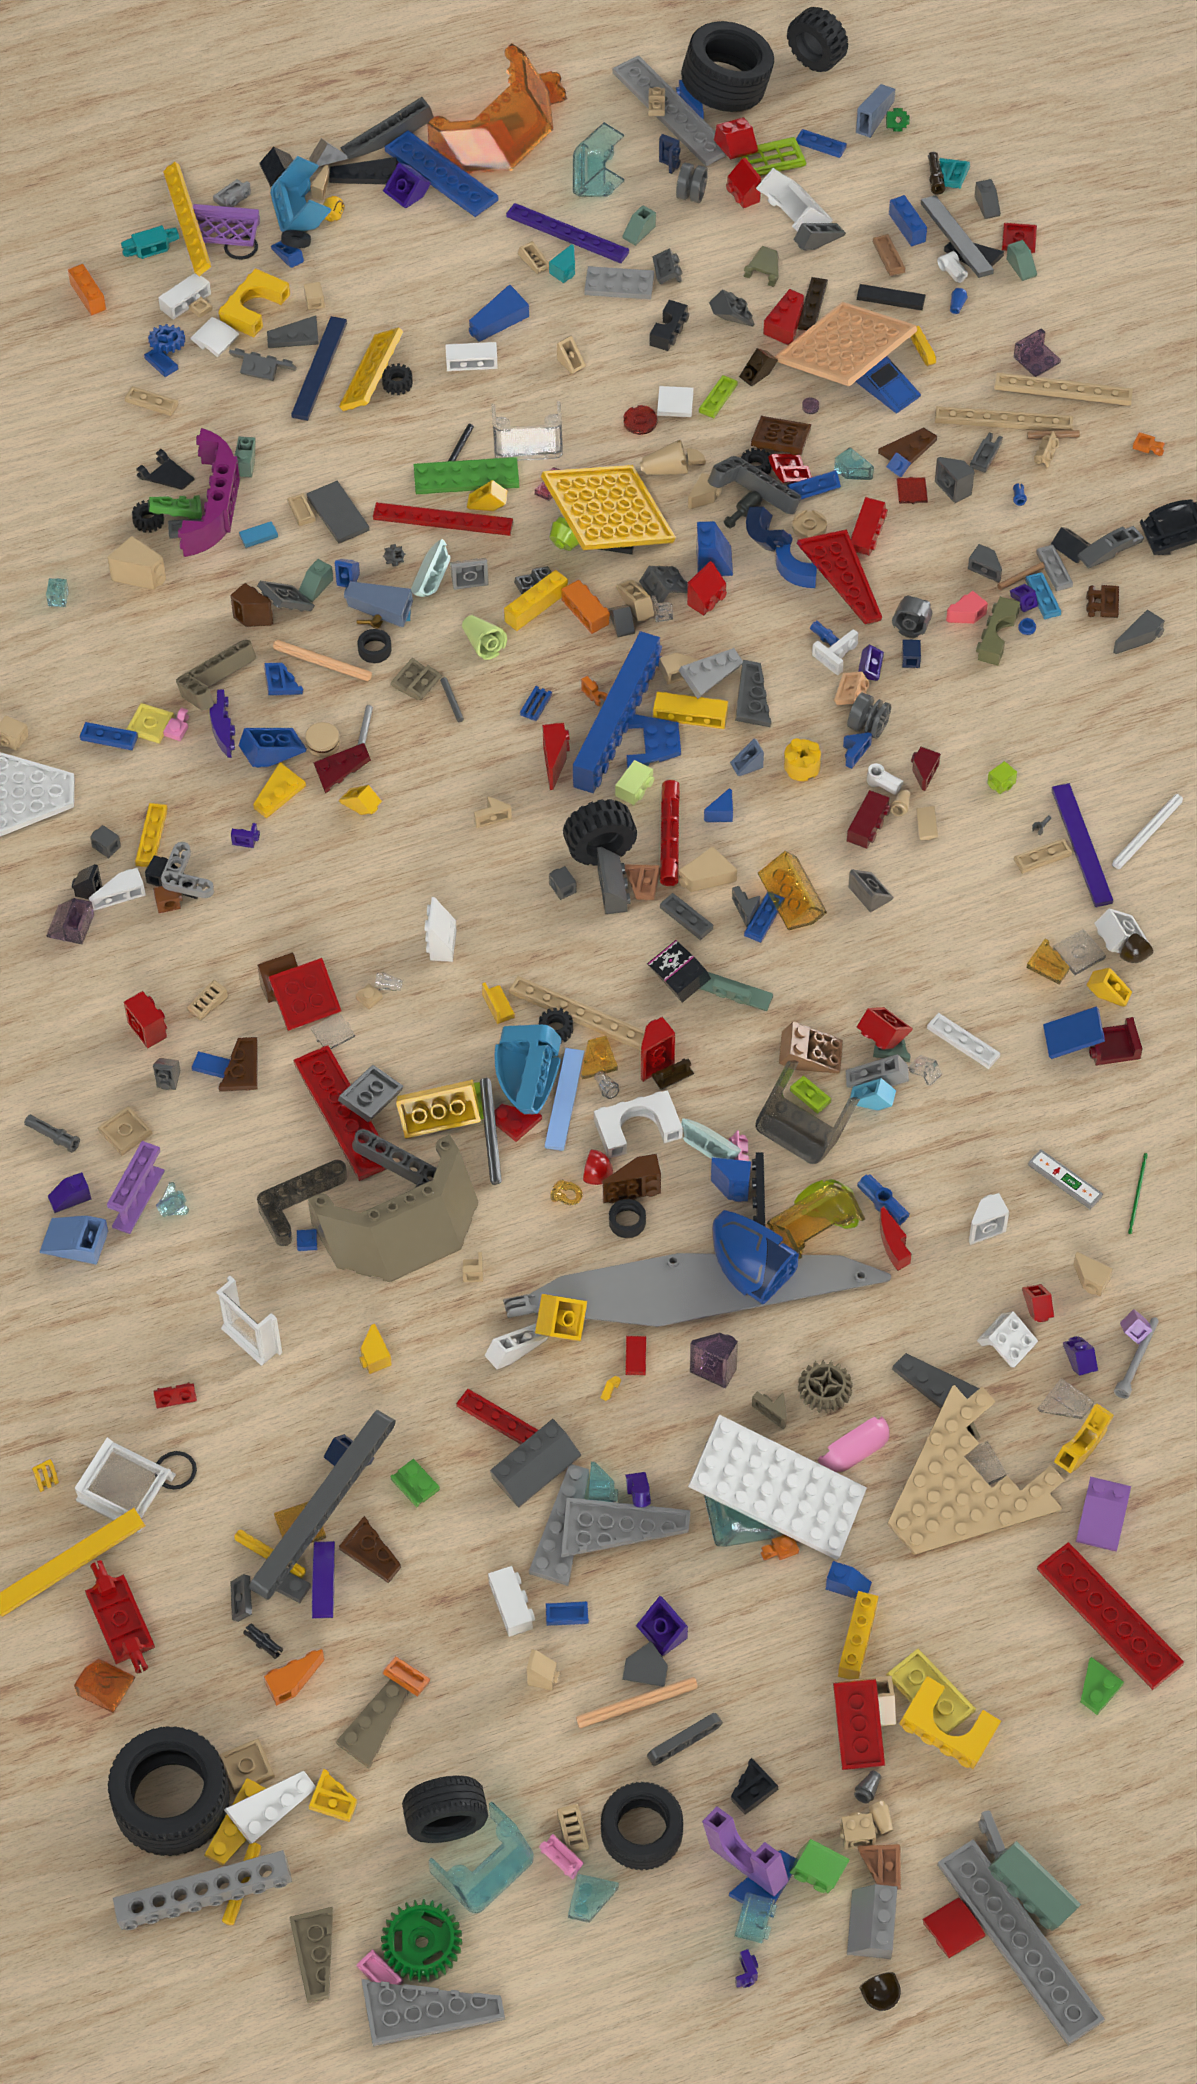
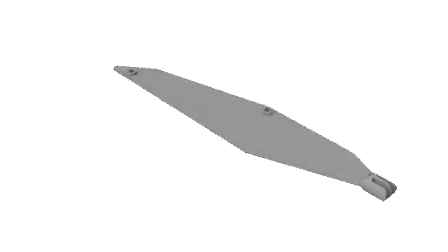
(690, 1289)

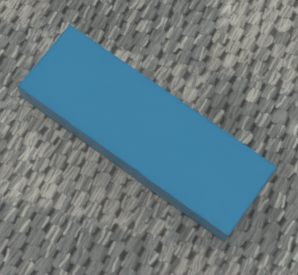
(1046, 601)

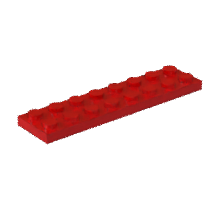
(326, 1083)
(1110, 1616)

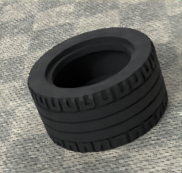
(723, 87)
(162, 1748)

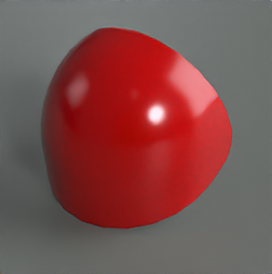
(597, 1168)

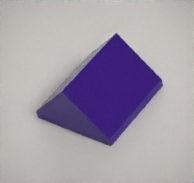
(663, 1627)

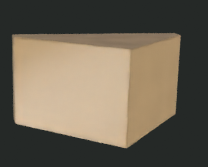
(569, 355)

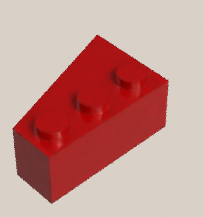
(784, 318)

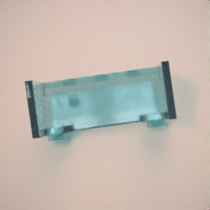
(589, 160)
(483, 1885)

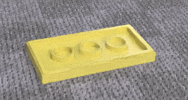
(951, 1706)

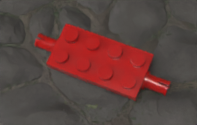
(119, 1618)

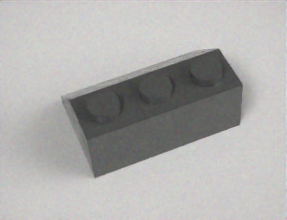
(612, 881)

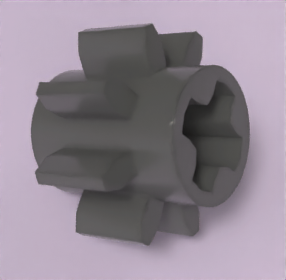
(394, 555)

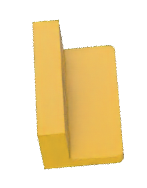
(497, 1003)

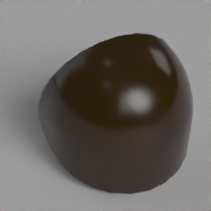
(1136, 949)
(881, 1991)

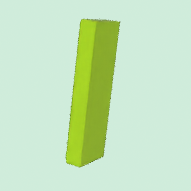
(718, 396)

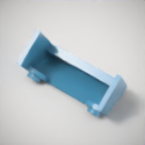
(289, 198)

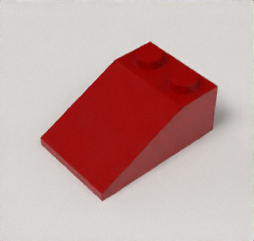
(555, 750)

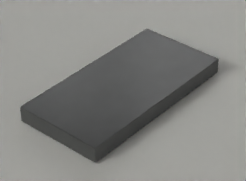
(338, 512)

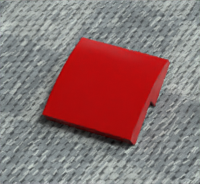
(789, 467)
(953, 1927)

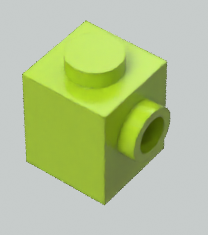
(1002, 777)

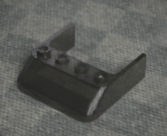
(797, 1128)

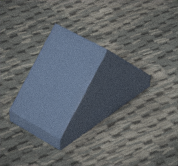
(749, 759)

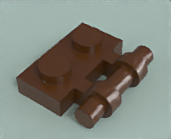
(1108, 604)

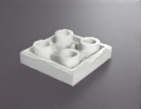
(675, 401)

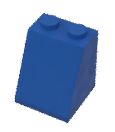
(713, 547)

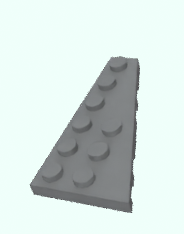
(419, 2011)

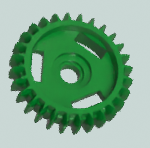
(413, 1926)

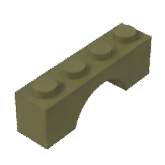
(1004, 615)

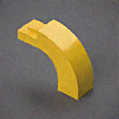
(1085, 1441)

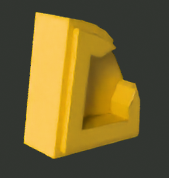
(610, 1384)

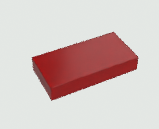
(635, 1355)

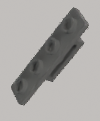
(259, 366)

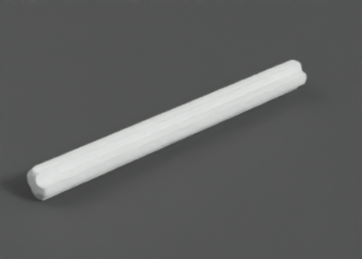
(1147, 831)

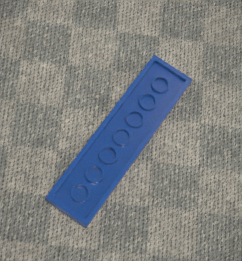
(442, 173)

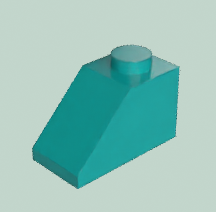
(563, 265)

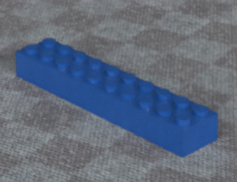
(617, 709)

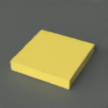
(150, 722)

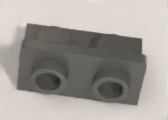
(667, 266)

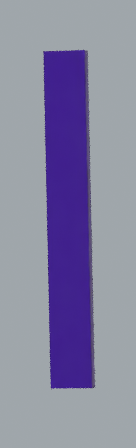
(567, 233)
(1082, 845)

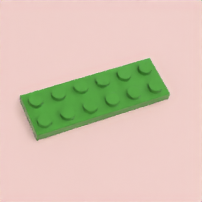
(465, 475)

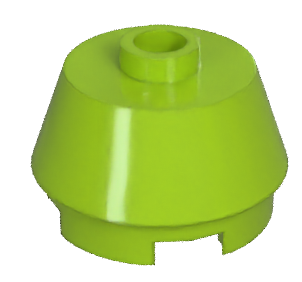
(562, 535)

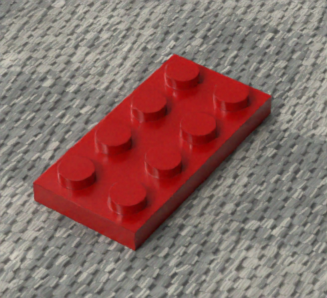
(859, 1724)

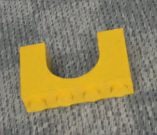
(256, 285)
(964, 1748)

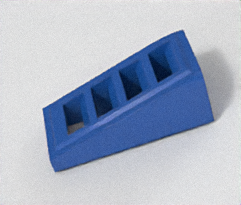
(289, 255)

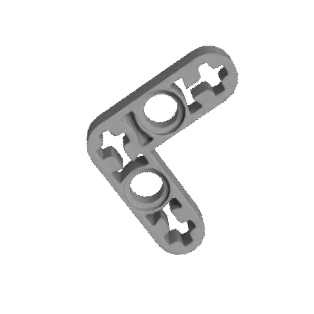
(180, 878)

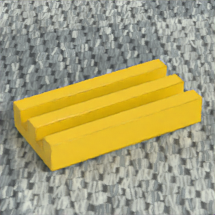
(47, 1481)

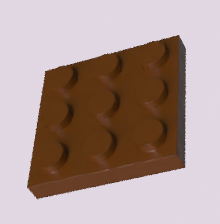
(781, 435)

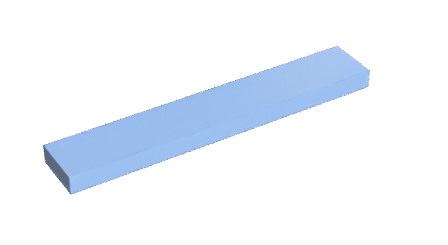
(564, 1099)

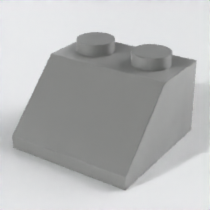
(469, 573)

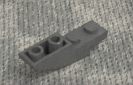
(1109, 545)

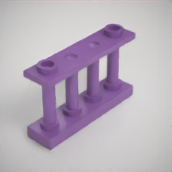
(135, 1187)

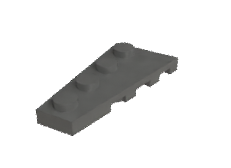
(752, 701)

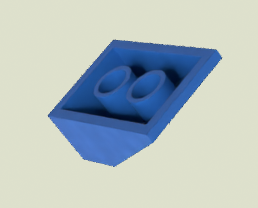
(270, 745)

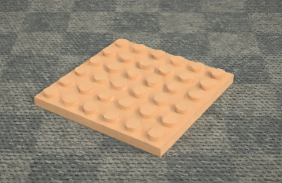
(846, 343)

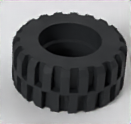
(817, 39)
(599, 825)

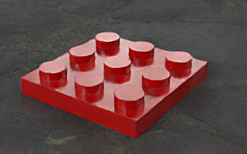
(304, 994)

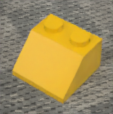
(561, 1317)

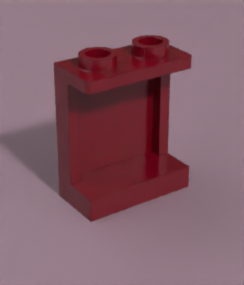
(1120, 1044)

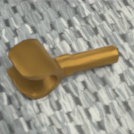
(375, 622)

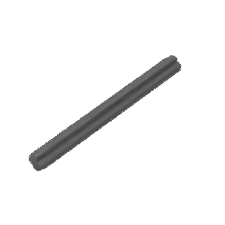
(490, 1131)

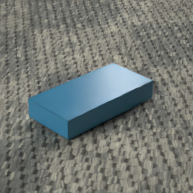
(258, 534)

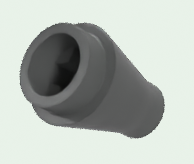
(867, 1788)

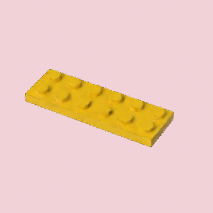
(371, 369)

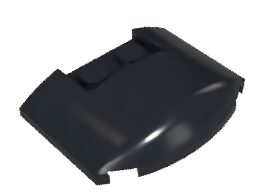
(1171, 527)

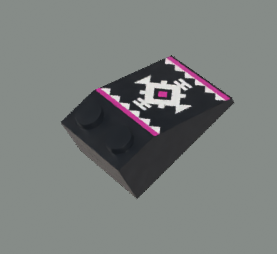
(679, 970)

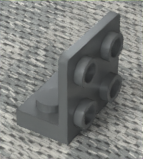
(663, 580)

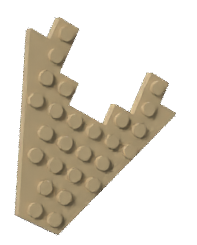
(949, 1498)

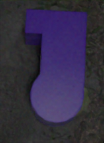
(638, 1486)

